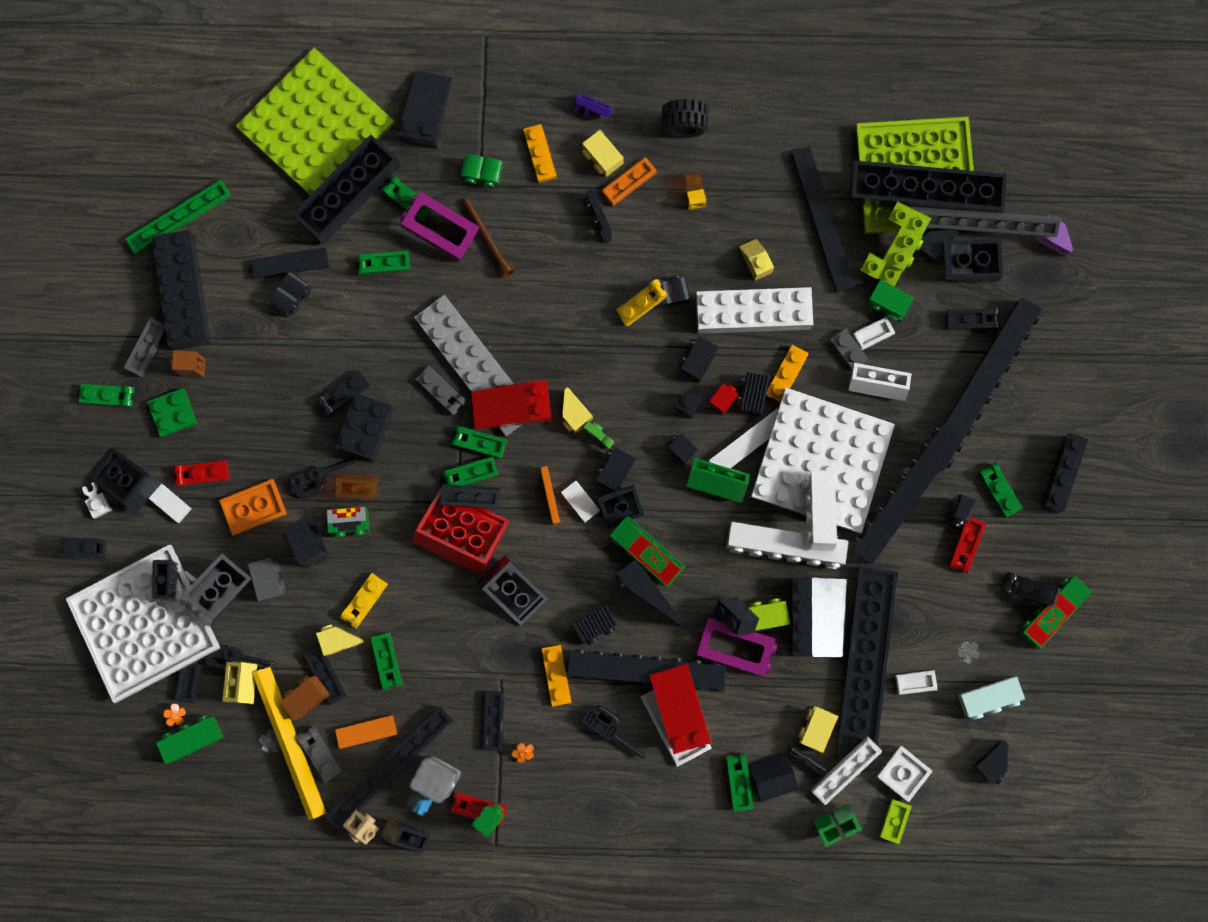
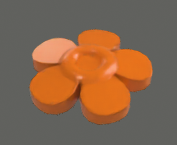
(173, 715)
(523, 752)

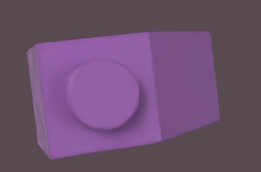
(1060, 243)

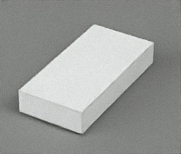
(873, 333)
(580, 501)
(170, 503)
(916, 682)

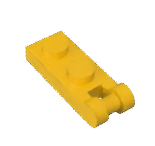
(641, 303)
(364, 600)

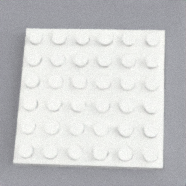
(823, 437)
(137, 637)

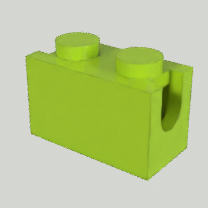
(770, 615)

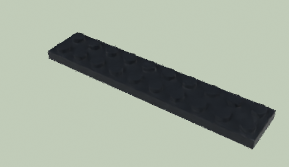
(867, 659)

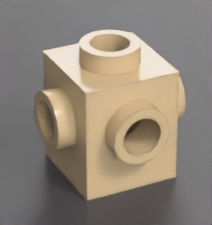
(361, 827)

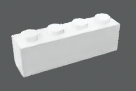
(821, 510)

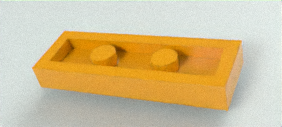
(540, 153)
(787, 373)
(556, 675)

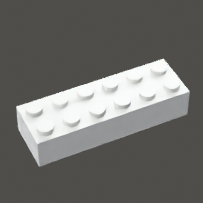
(754, 310)
(783, 544)

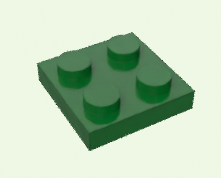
(172, 412)

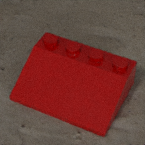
(461, 533)

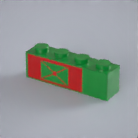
(647, 551)
(1050, 619)

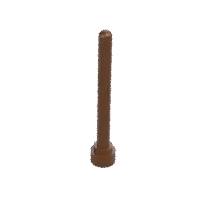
(505, 267)

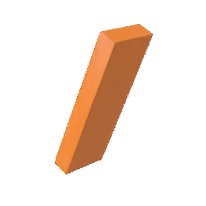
(629, 181)
(550, 495)
(366, 732)

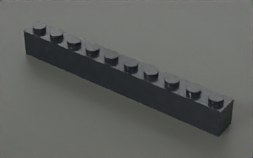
(991, 369)

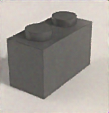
(266, 579)

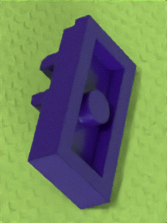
(600, 108)

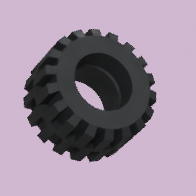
(685, 118)

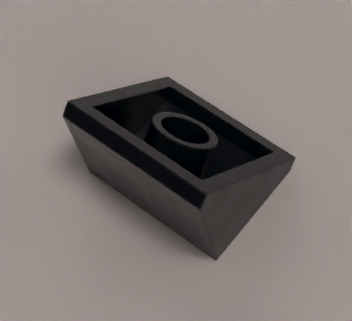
(619, 505)
(773, 776)

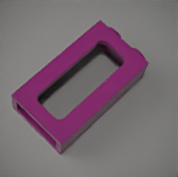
(410, 225)
(758, 669)

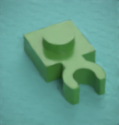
(596, 431)

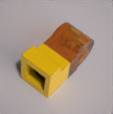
(694, 190)

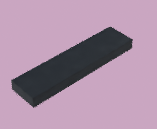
(289, 262)

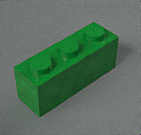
(718, 480)
(189, 739)

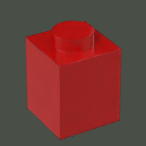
(723, 398)

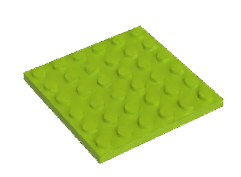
(313, 121)
(915, 143)

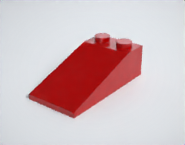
(511, 405)
(680, 709)

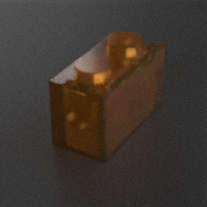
(357, 486)

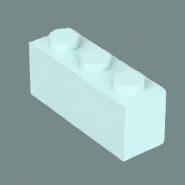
(991, 698)

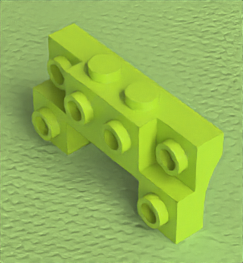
(902, 246)

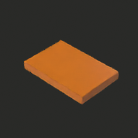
(253, 507)

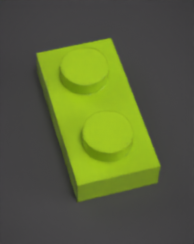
(895, 821)

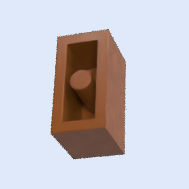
(188, 363)
(304, 698)

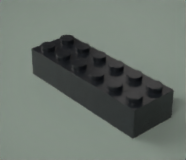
(346, 189)
(181, 290)

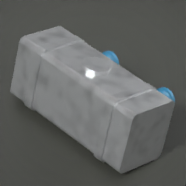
(433, 782)

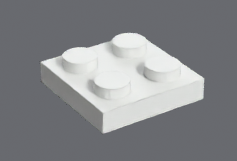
(904, 773)

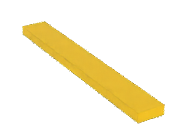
(289, 743)

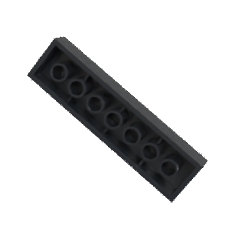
(926, 187)

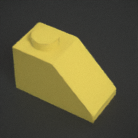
(756, 259)
(574, 412)
(335, 640)

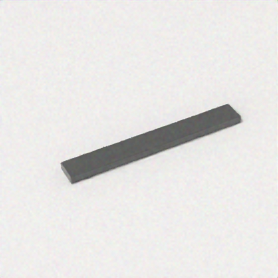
(991, 221)

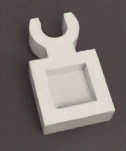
(98, 503)

